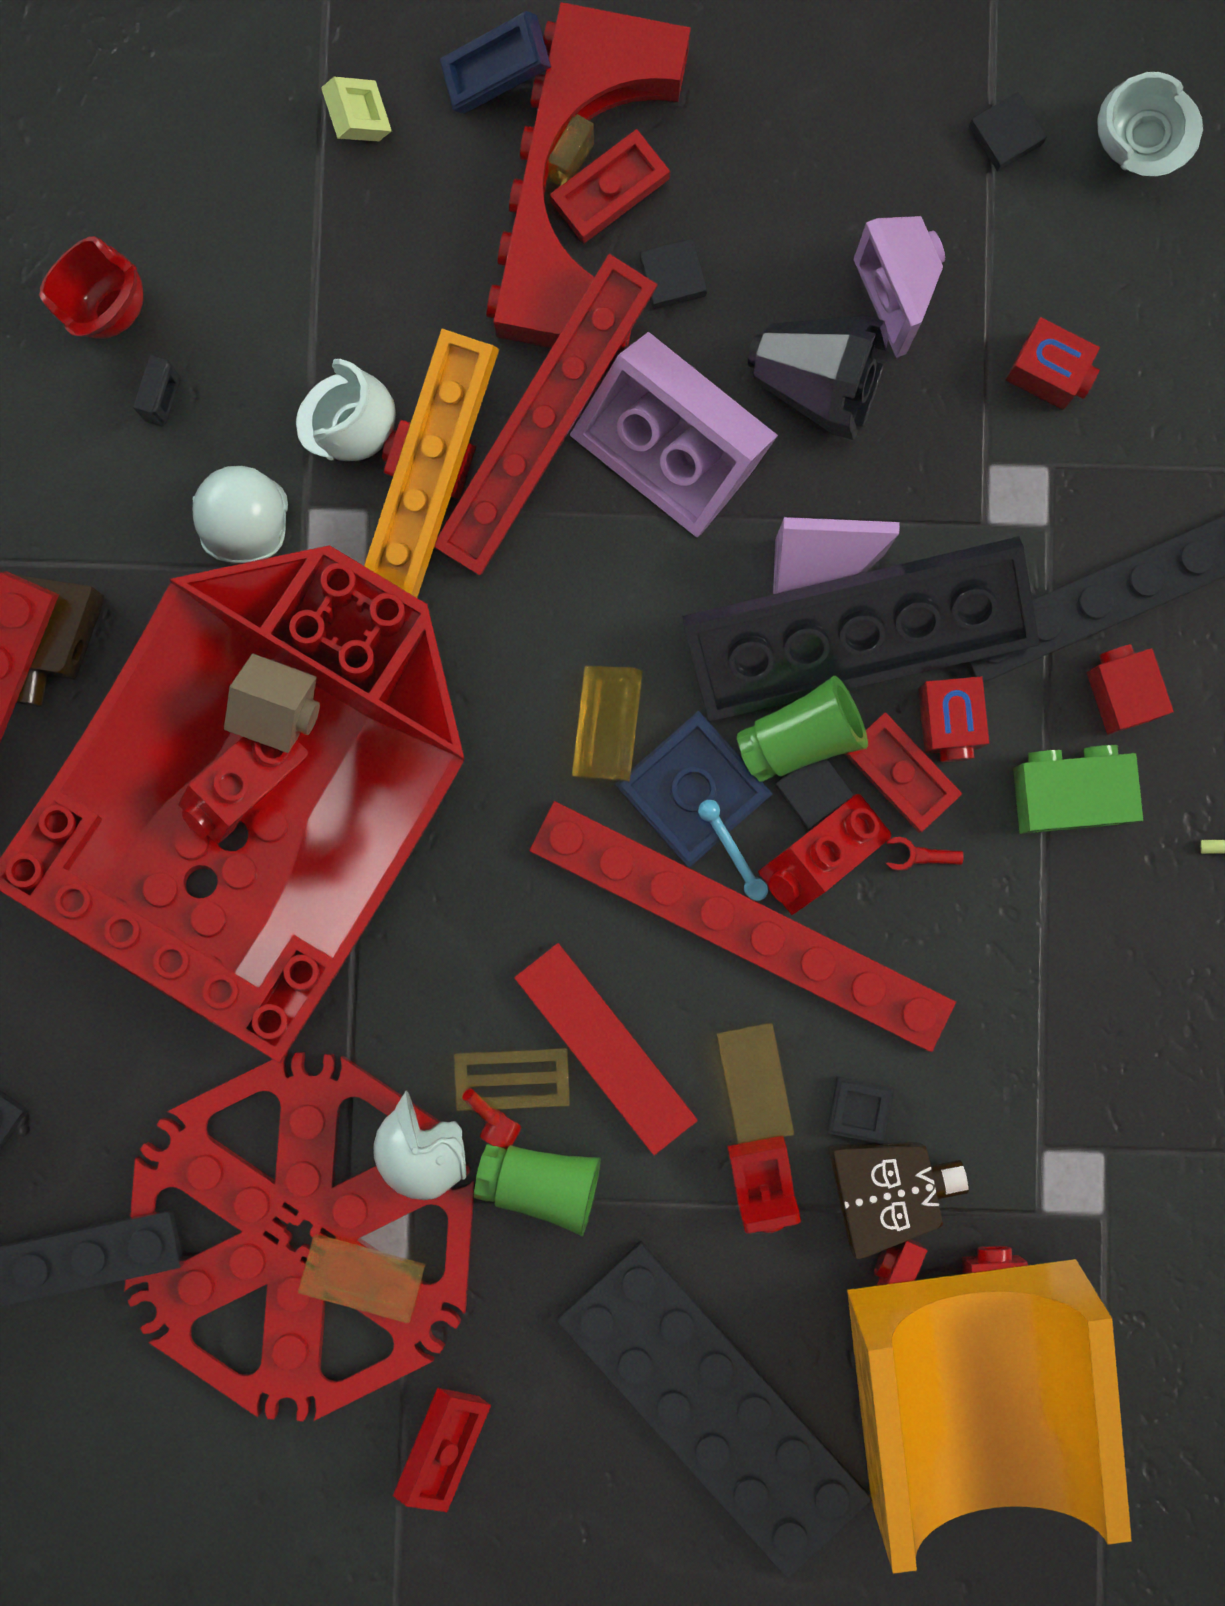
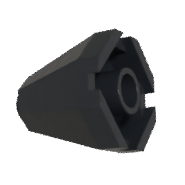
(823, 368)

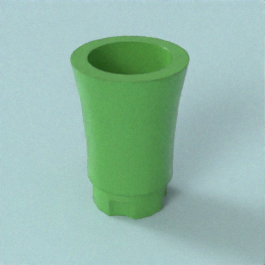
(804, 732)
(539, 1184)

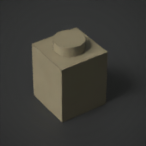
(271, 703)

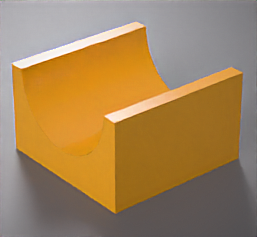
(988, 1401)

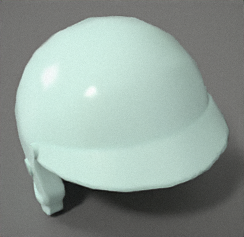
(1150, 124)
(346, 415)
(240, 515)
(417, 1160)

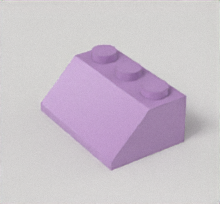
(672, 433)

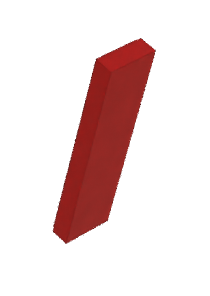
(606, 1049)

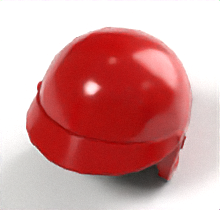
(93, 290)

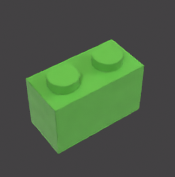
(1077, 791)

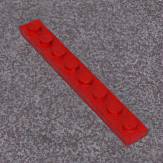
(743, 926)

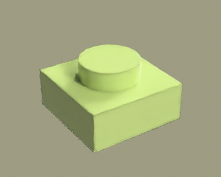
(356, 109)

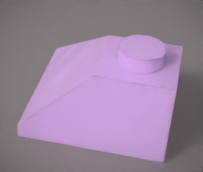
(900, 273)
(827, 550)

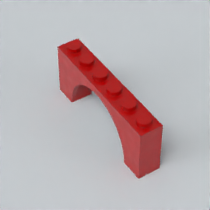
(595, 65)

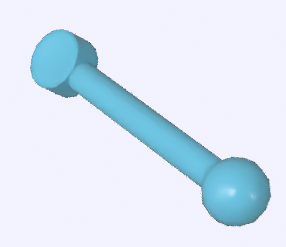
(754, 887)

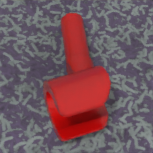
(922, 855)
(499, 1129)

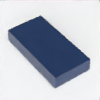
(495, 62)

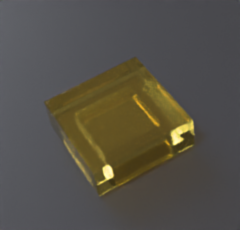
(571, 150)

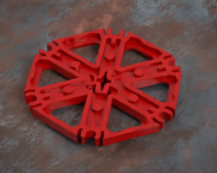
(252, 1259)

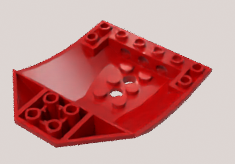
(323, 846)

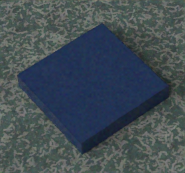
(682, 774)

